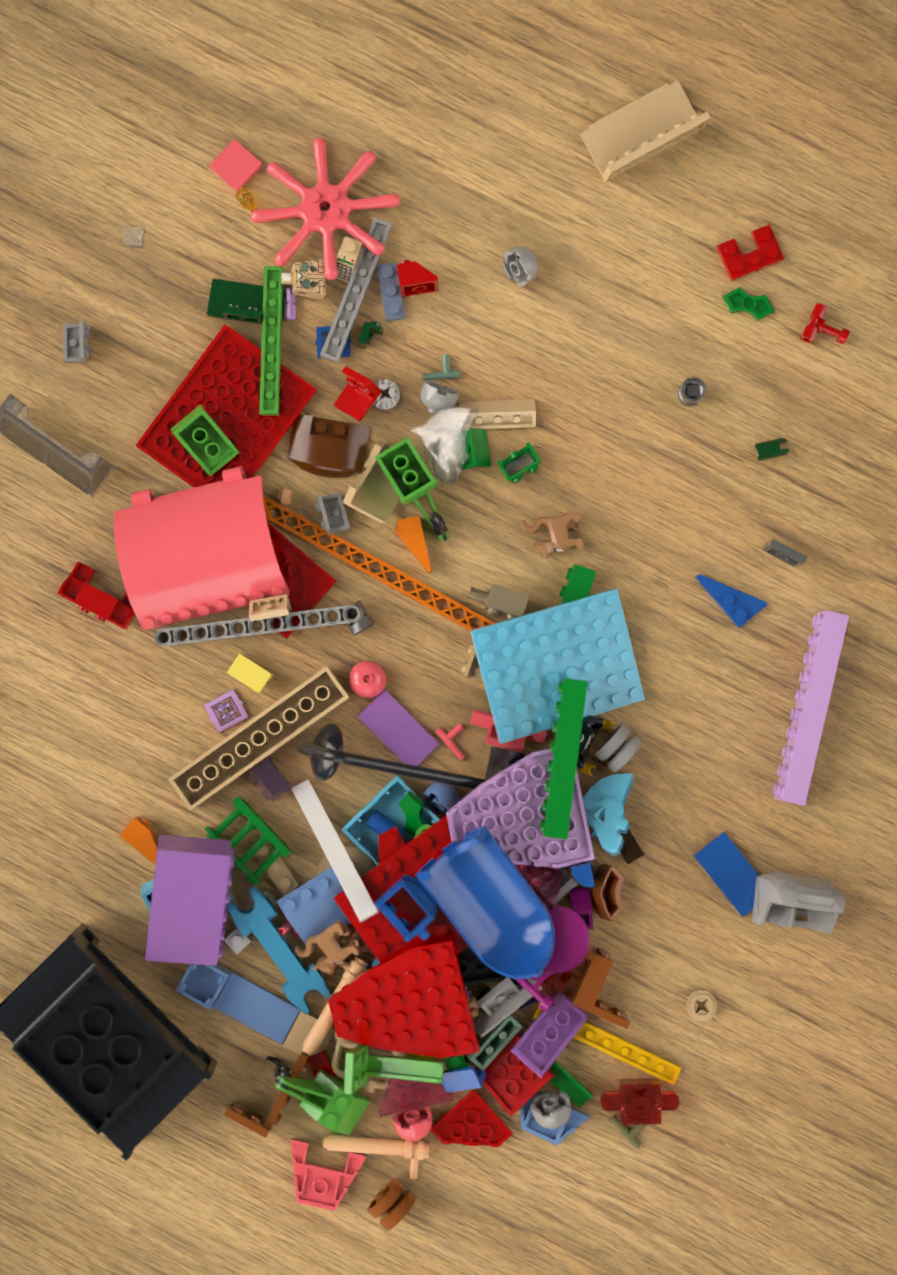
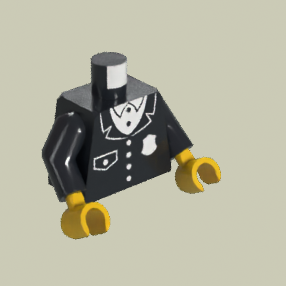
(589, 730)

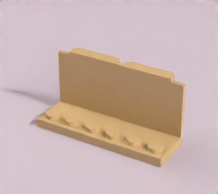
(642, 129)

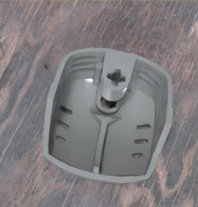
(781, 893)

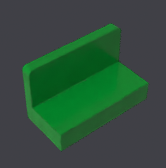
(477, 449)

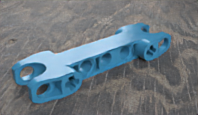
(260, 923)

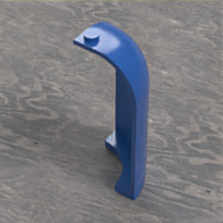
(491, 905)

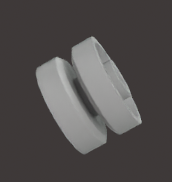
(616, 746)

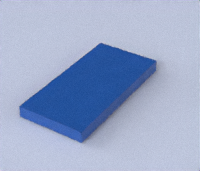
(729, 872)

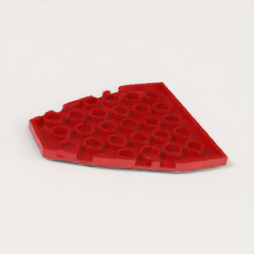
(409, 1004)

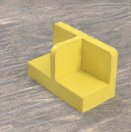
(249, 673)

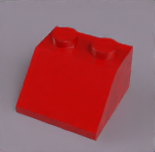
(415, 279)

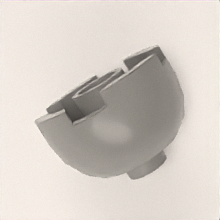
(521, 265)
(437, 396)
(551, 1109)

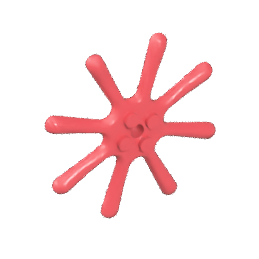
(323, 196)

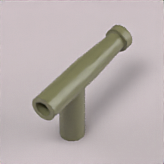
(628, 1134)

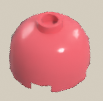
(376, 680)
(413, 1124)

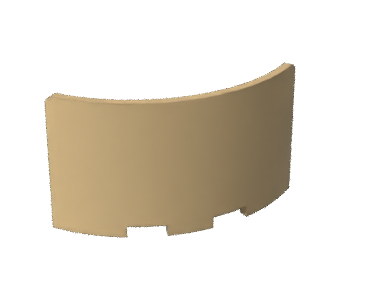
(371, 490)

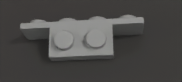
(500, 1004)

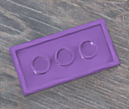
(398, 729)
(549, 1034)

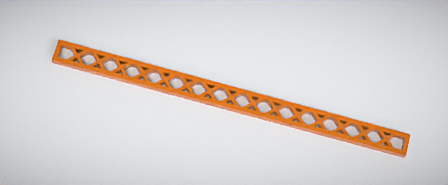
(373, 560)

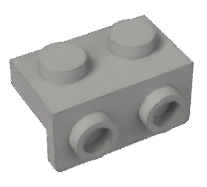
(76, 343)
(333, 512)

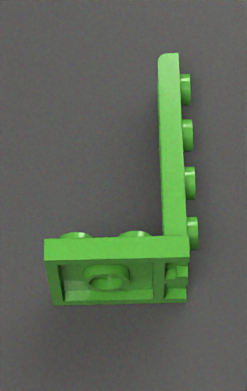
(361, 1064)

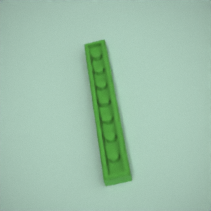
(271, 341)

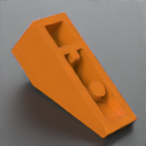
(413, 538)
(141, 837)

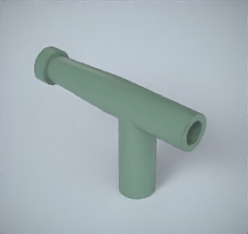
(446, 374)

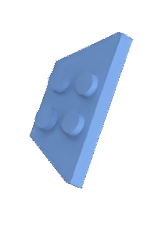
(554, 1136)

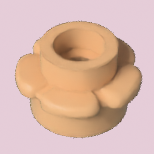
(285, 496)

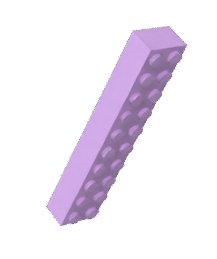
(811, 707)

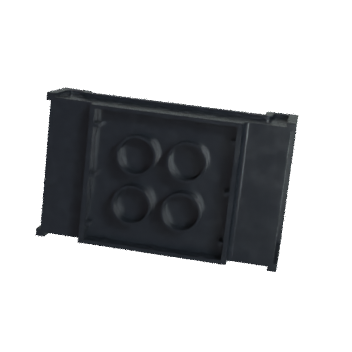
(101, 1042)

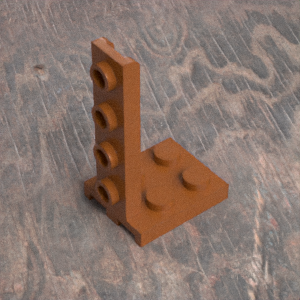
(254, 1121)

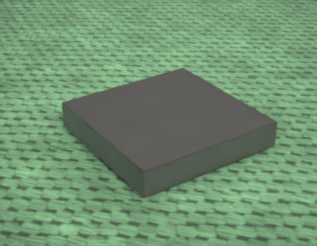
(784, 553)

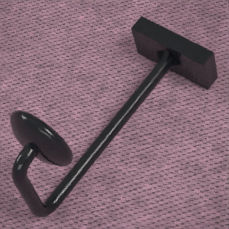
(327, 754)

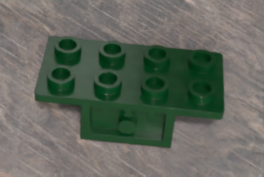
(237, 301)

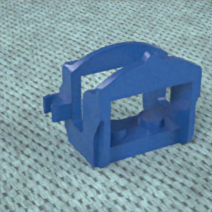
(420, 895)

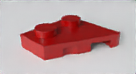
(389, 843)

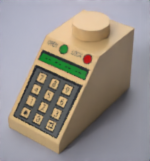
(347, 258)

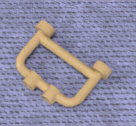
(372, 1082)

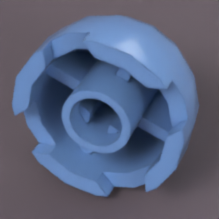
(441, 796)

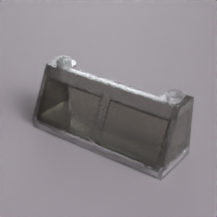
(84, 473)

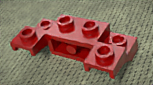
(89, 598)

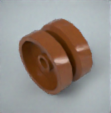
(391, 1204)

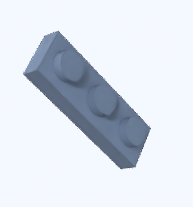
(391, 292)

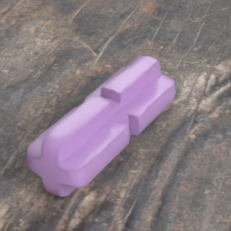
(290, 308)

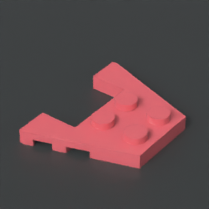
(320, 1184)

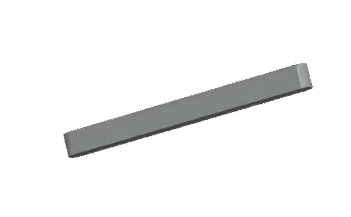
(249, 626)

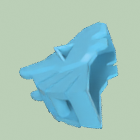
(608, 800)

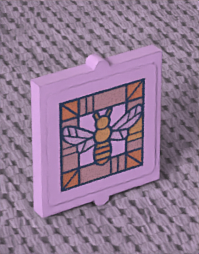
(226, 711)

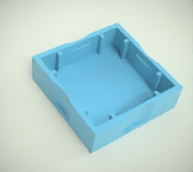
(386, 803)

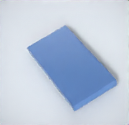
(257, 1008)

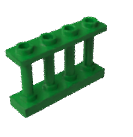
(268, 835)

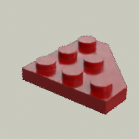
(471, 1123)

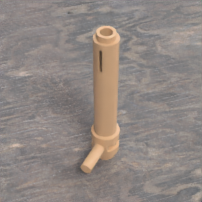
(325, 1019)
(404, 1148)

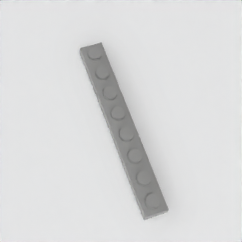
(354, 294)

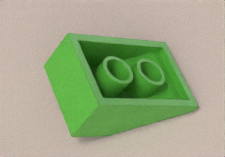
(204, 440)

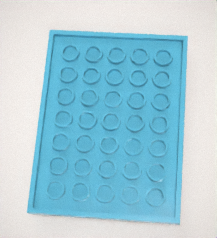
(535, 651)

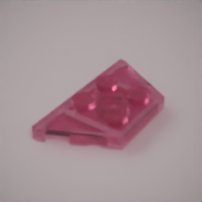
(543, 881)
(409, 1095)

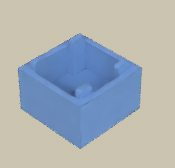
(204, 983)

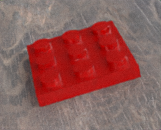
(512, 1080)

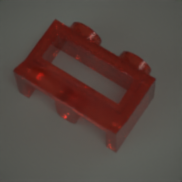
(556, 982)

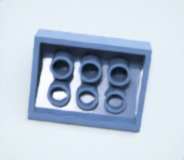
(312, 905)

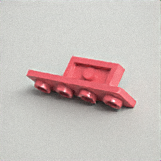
(486, 720)

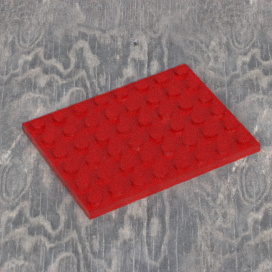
(229, 390)
(377, 930)

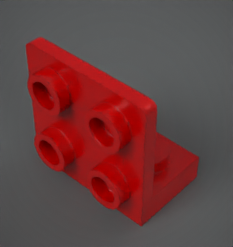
(357, 395)

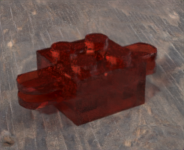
(639, 1101)

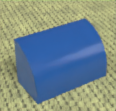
(583, 873)

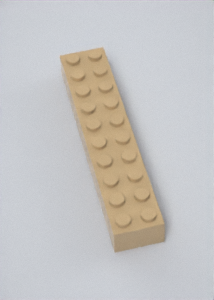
(259, 738)

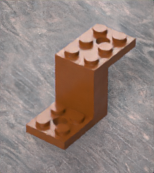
(590, 984)

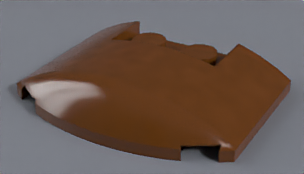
(328, 446)

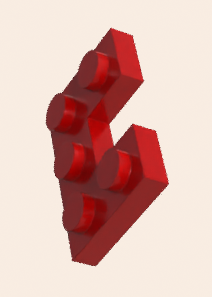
(765, 255)

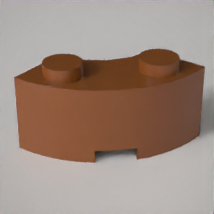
(607, 892)

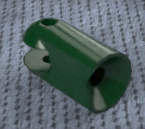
(771, 449)

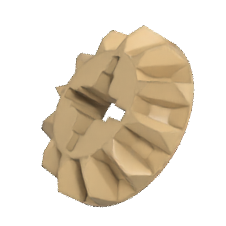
(710, 1004)

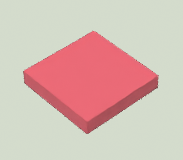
(236, 165)

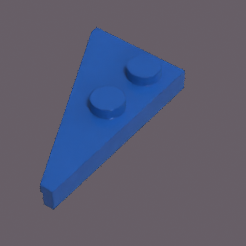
(736, 604)

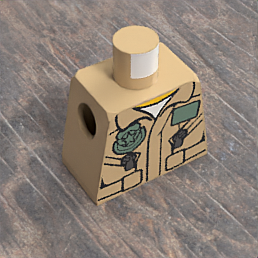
(307, 279)

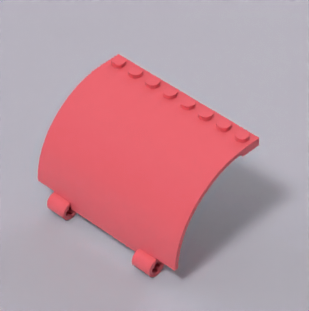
(197, 550)

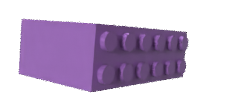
(189, 900)

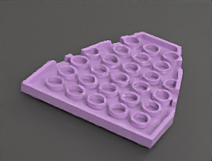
(513, 811)

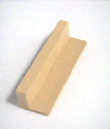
(503, 413)

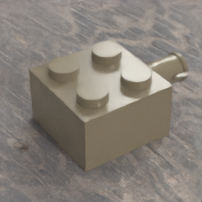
(501, 601)

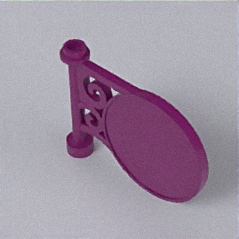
(569, 950)

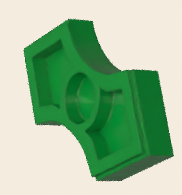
(754, 305)
(413, 811)

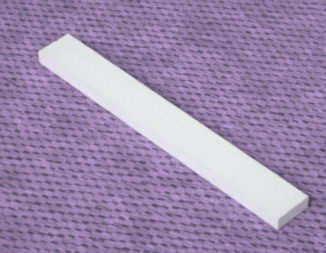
(334, 851)

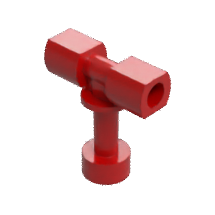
(818, 324)

